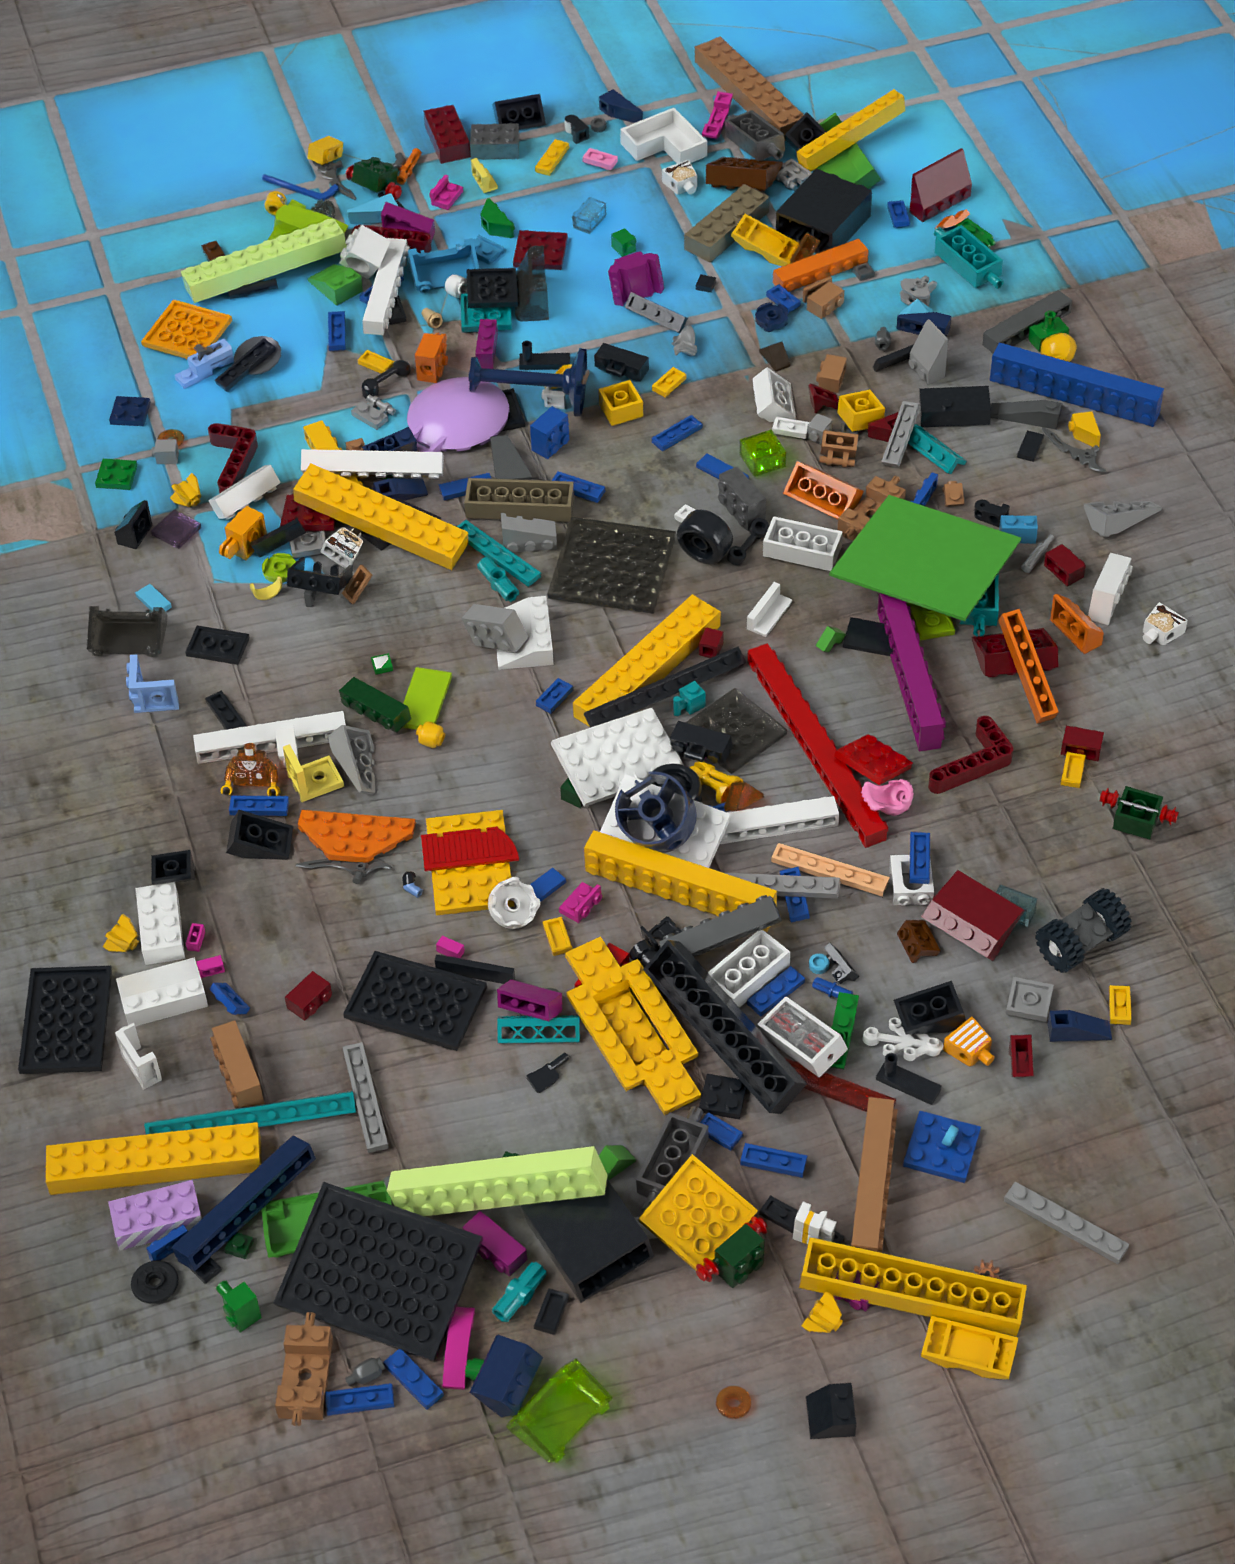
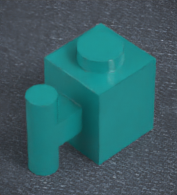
(690, 698)

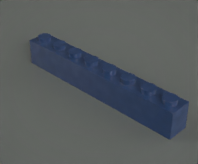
(243, 1203)

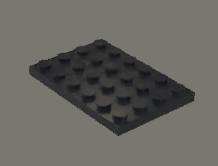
(415, 1000)
(65, 1020)

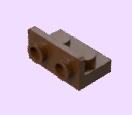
(917, 940)

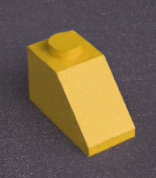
(1085, 428)

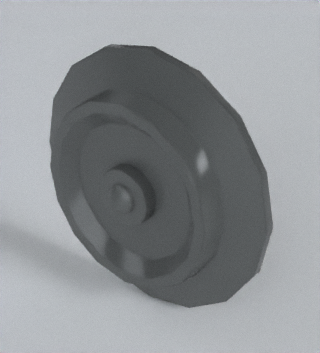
(265, 365)

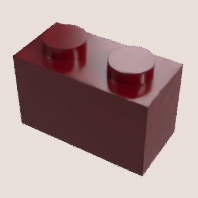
(1064, 565)
(1082, 742)
(308, 995)

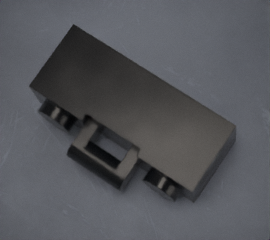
(621, 362)
(700, 743)

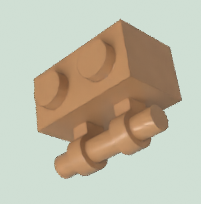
(838, 445)

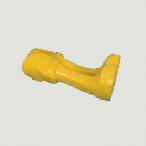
(706, 771)

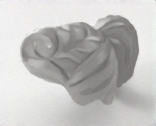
(685, 342)

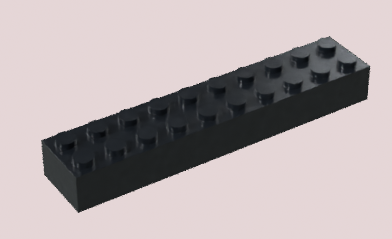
(725, 1027)

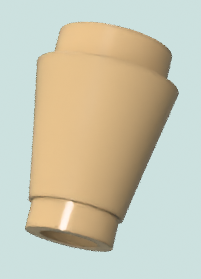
(432, 318)

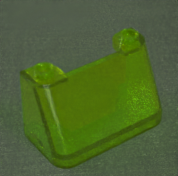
(559, 1411)

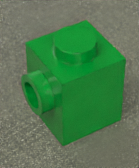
(623, 242)

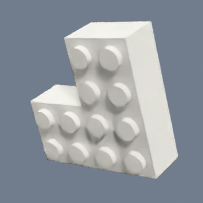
(664, 132)

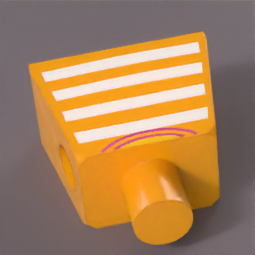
(969, 1044)

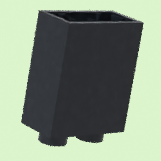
(825, 209)
(589, 1239)

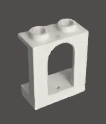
(903, 896)
(144, 1068)

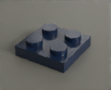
(129, 411)

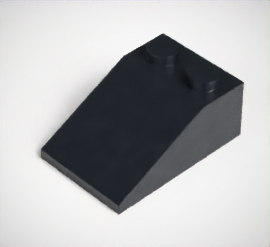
(258, 837)
(931, 1010)

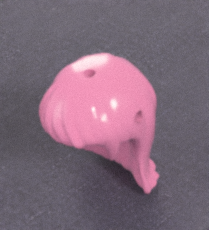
(889, 798)

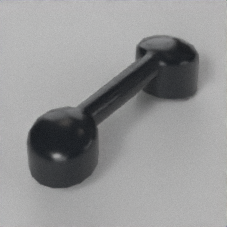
(370, 385)
(757, 530)

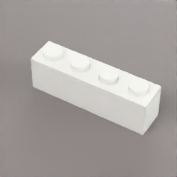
(245, 491)

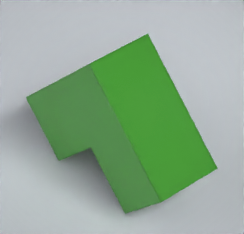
(829, 637)

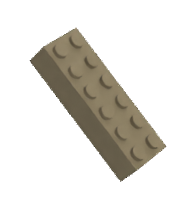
(714, 231)
(524, 498)

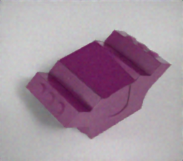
(635, 274)

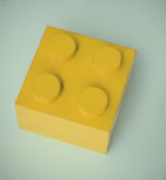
(620, 402)
(860, 409)

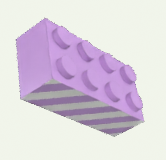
(154, 1214)

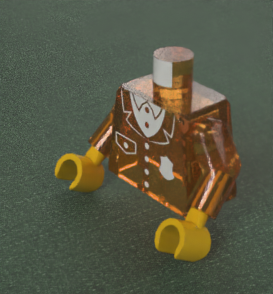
(251, 768)

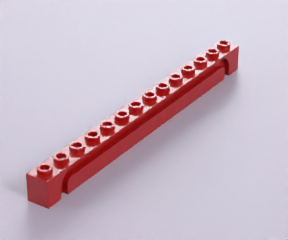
(816, 745)

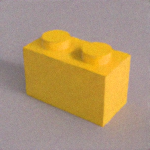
(325, 150)

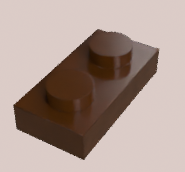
(212, 250)

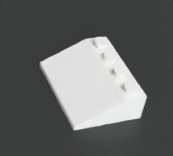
(538, 647)
(162, 992)

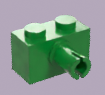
(1049, 327)
(239, 1305)

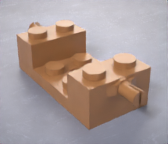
(853, 521)
(309, 1351)

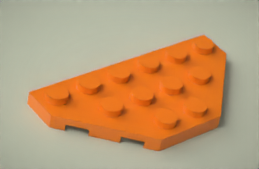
(354, 835)

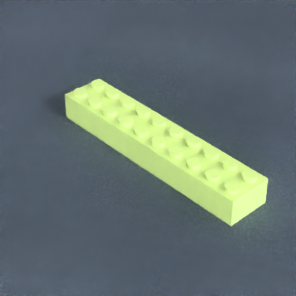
(263, 260)
(499, 1182)

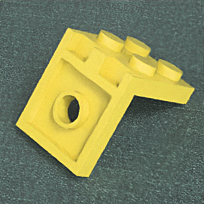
(304, 776)

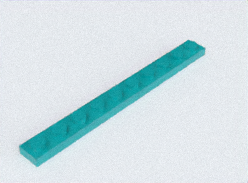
(264, 1114)

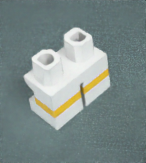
(812, 1225)

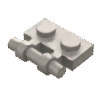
(795, 171)
(370, 415)

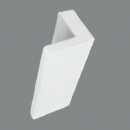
(768, 611)

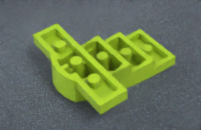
(297, 217)

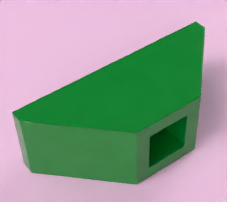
(495, 221)

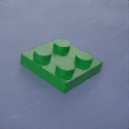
(116, 474)

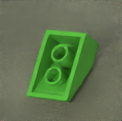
(337, 283)

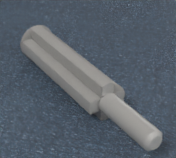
(1036, 555)

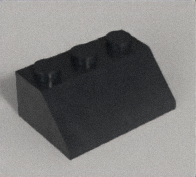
(524, 111)

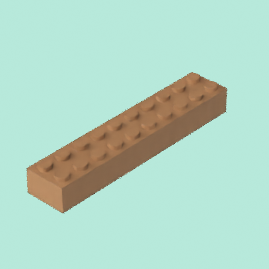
(746, 84)

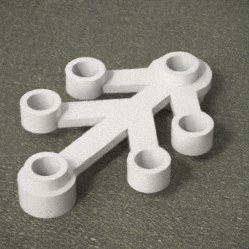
(904, 1042)

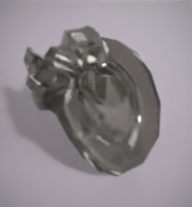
(324, 207)

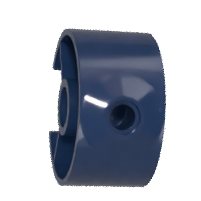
(663, 823)

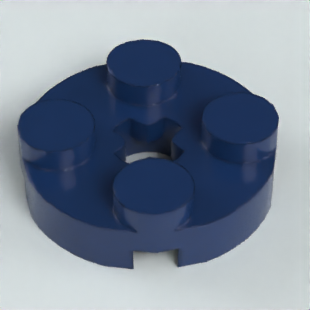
(778, 320)

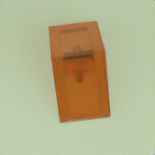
(804, 248)
(741, 796)

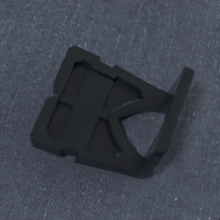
(660, 930)

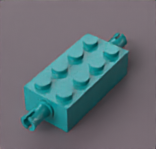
(968, 256)
(986, 610)

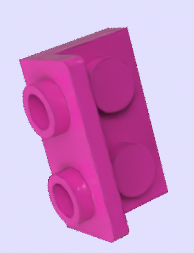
(445, 193)
(581, 901)

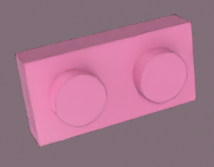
(600, 159)

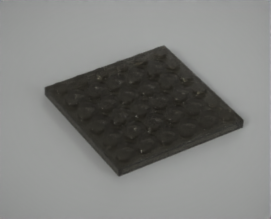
(612, 565)

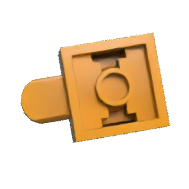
(242, 530)

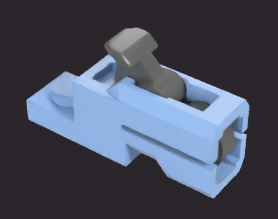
(201, 364)

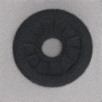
(160, 1292)

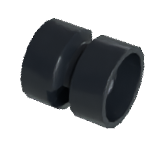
(643, 951)

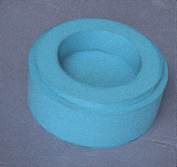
(819, 963)
(950, 1136)

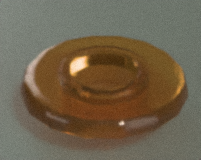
(176, 434)
(737, 1393)

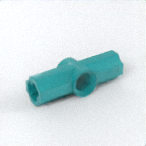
(498, 579)
(519, 1292)

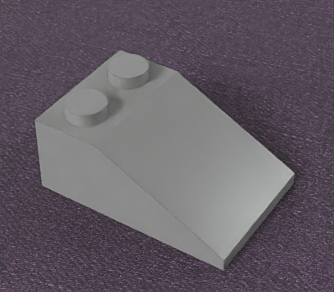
(929, 353)

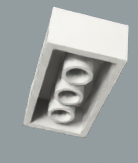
(802, 543)
(160, 923)
(751, 967)

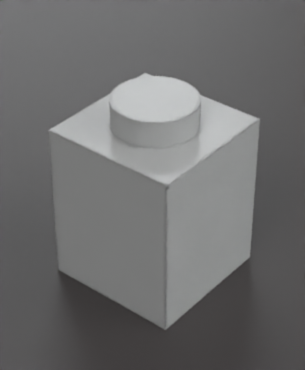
(817, 426)
(166, 451)

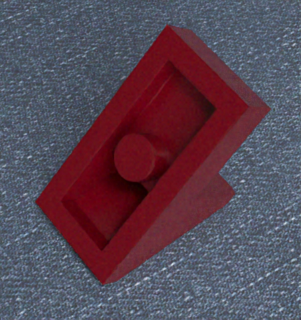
(821, 396)
(882, 428)
(1021, 1055)

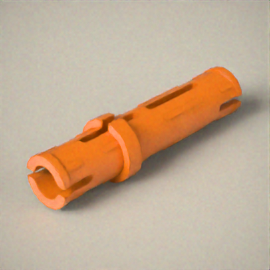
(403, 175)

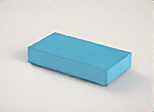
(152, 598)

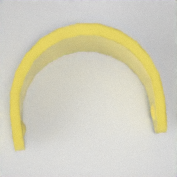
(267, 592)

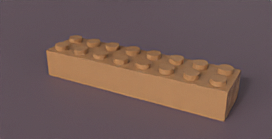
(874, 1175)

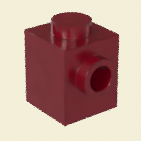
(711, 639)

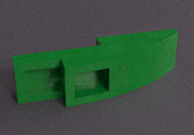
(844, 1022)

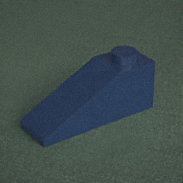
(914, 322)

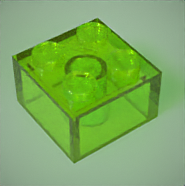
(762, 453)

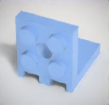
(143, 693)

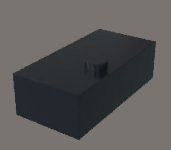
(955, 406)

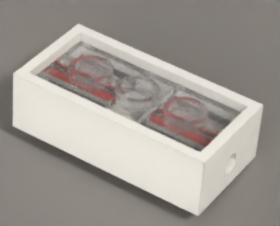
(802, 1036)

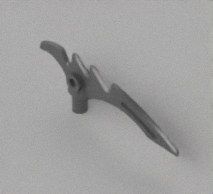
(330, 170)
(1085, 456)
(357, 869)

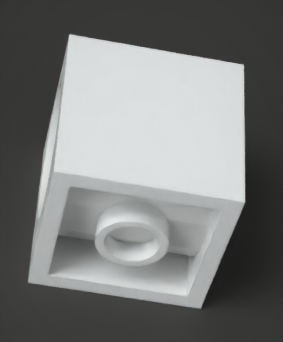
(364, 251)

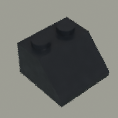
(804, 132)
(134, 526)
(172, 867)
(831, 1412)

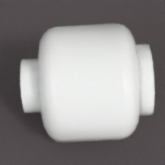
(456, 285)

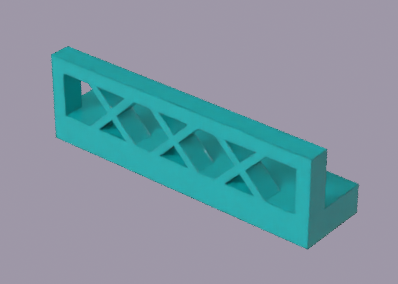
(934, 449)
(559, 1020)

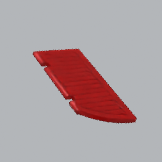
(467, 849)

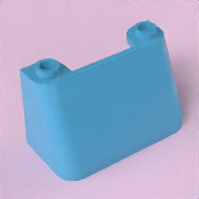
(434, 268)

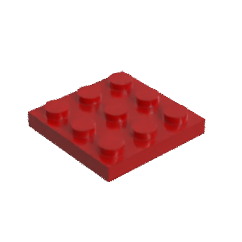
(873, 759)

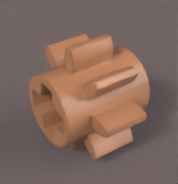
(987, 1267)

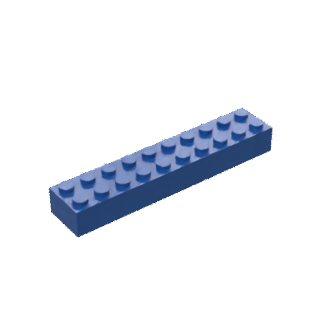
(1076, 384)

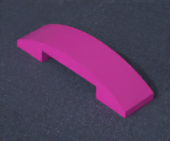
(718, 116)
(458, 1348)

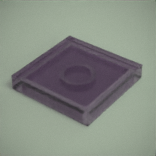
(176, 529)

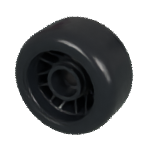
(704, 536)
(685, 777)

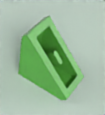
(615, 1159)

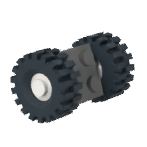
(1097, 920)

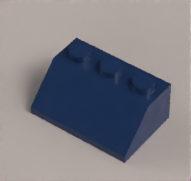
(506, 1375)

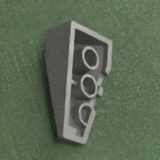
(1035, 413)

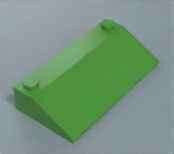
(850, 163)
(287, 1217)

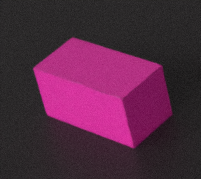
(195, 937)
(449, 947)
(210, 966)

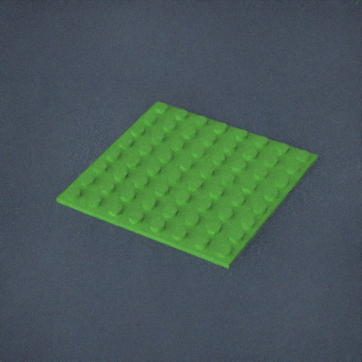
(926, 557)

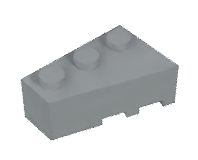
(528, 535)

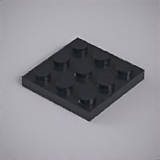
(492, 288)

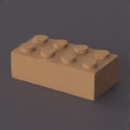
(236, 1066)

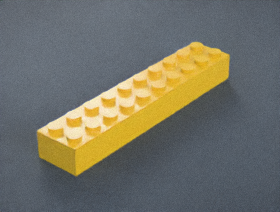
(381, 516)
(653, 656)
(669, 876)
(153, 1158)
(914, 1286)

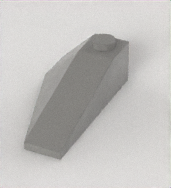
(1119, 516)
(354, 752)

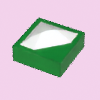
(382, 664)

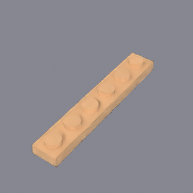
(826, 867)

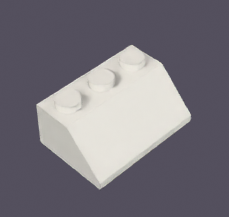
(773, 396)

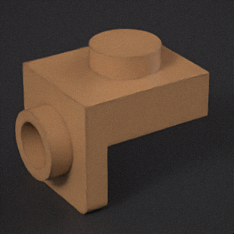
(953, 493)

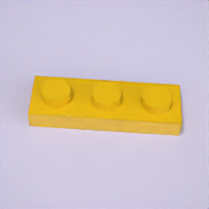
(552, 157)

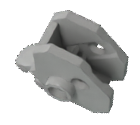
(916, 289)

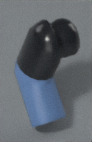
(408, 884)

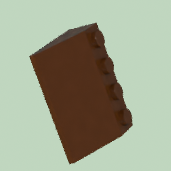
(739, 171)

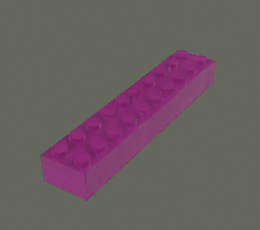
(912, 673)

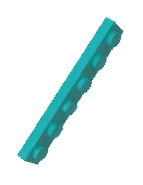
(500, 555)

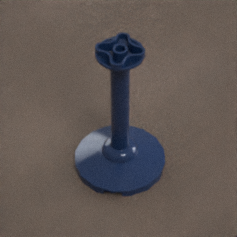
(569, 381)

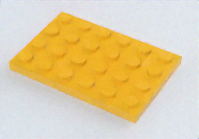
(466, 887)

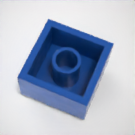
(549, 432)

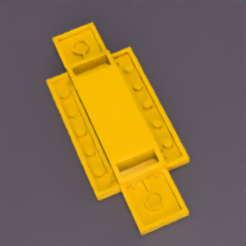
(624, 1030)

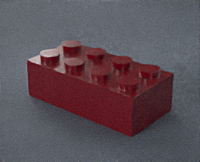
(447, 134)

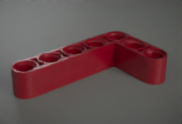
(415, 239)
(244, 446)
(995, 756)

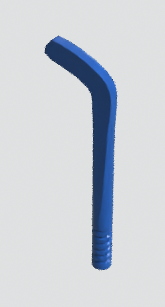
(318, 196)

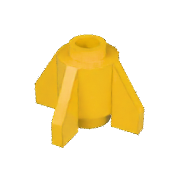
(187, 492)
(122, 936)
(824, 1315)

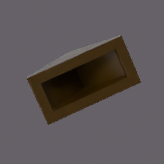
(776, 356)

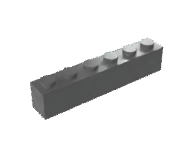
(1017, 326)
(728, 926)

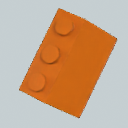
(1075, 624)

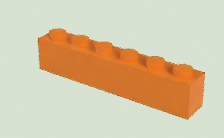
(821, 265)
(1028, 666)

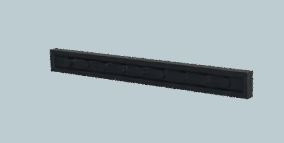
(665, 687)

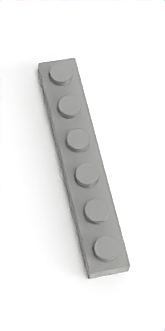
(795, 885)
(365, 1097)
(1066, 1222)

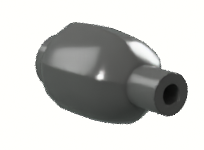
(882, 339)
(366, 1371)

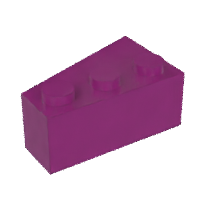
(400, 218)

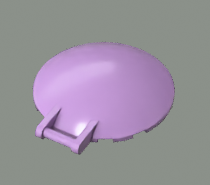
(455, 417)

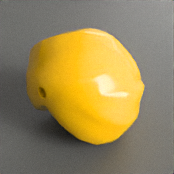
(1059, 346)

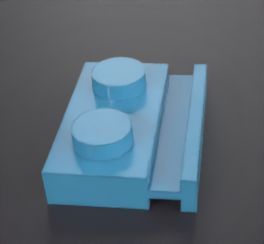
(486, 249)

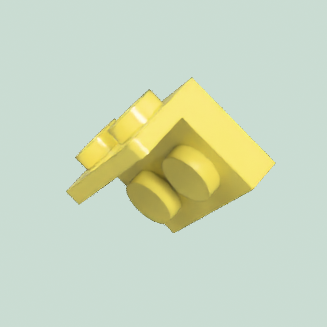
(482, 176)

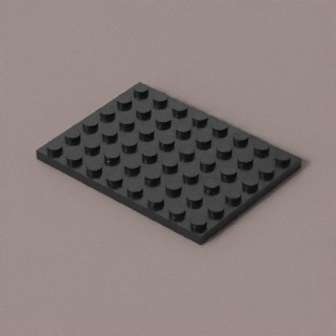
(379, 1271)

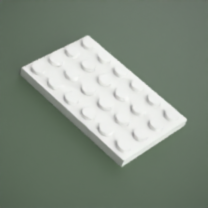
(604, 753)
(699, 847)

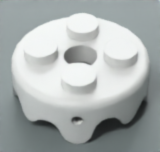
(521, 894)

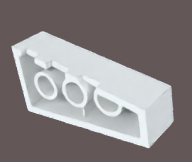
(1109, 588)

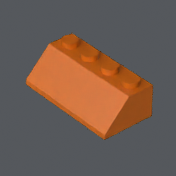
(822, 490)

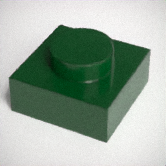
(239, 1245)

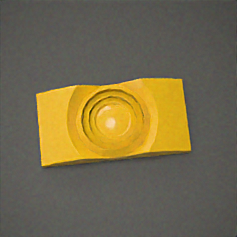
(764, 240)
(969, 1348)

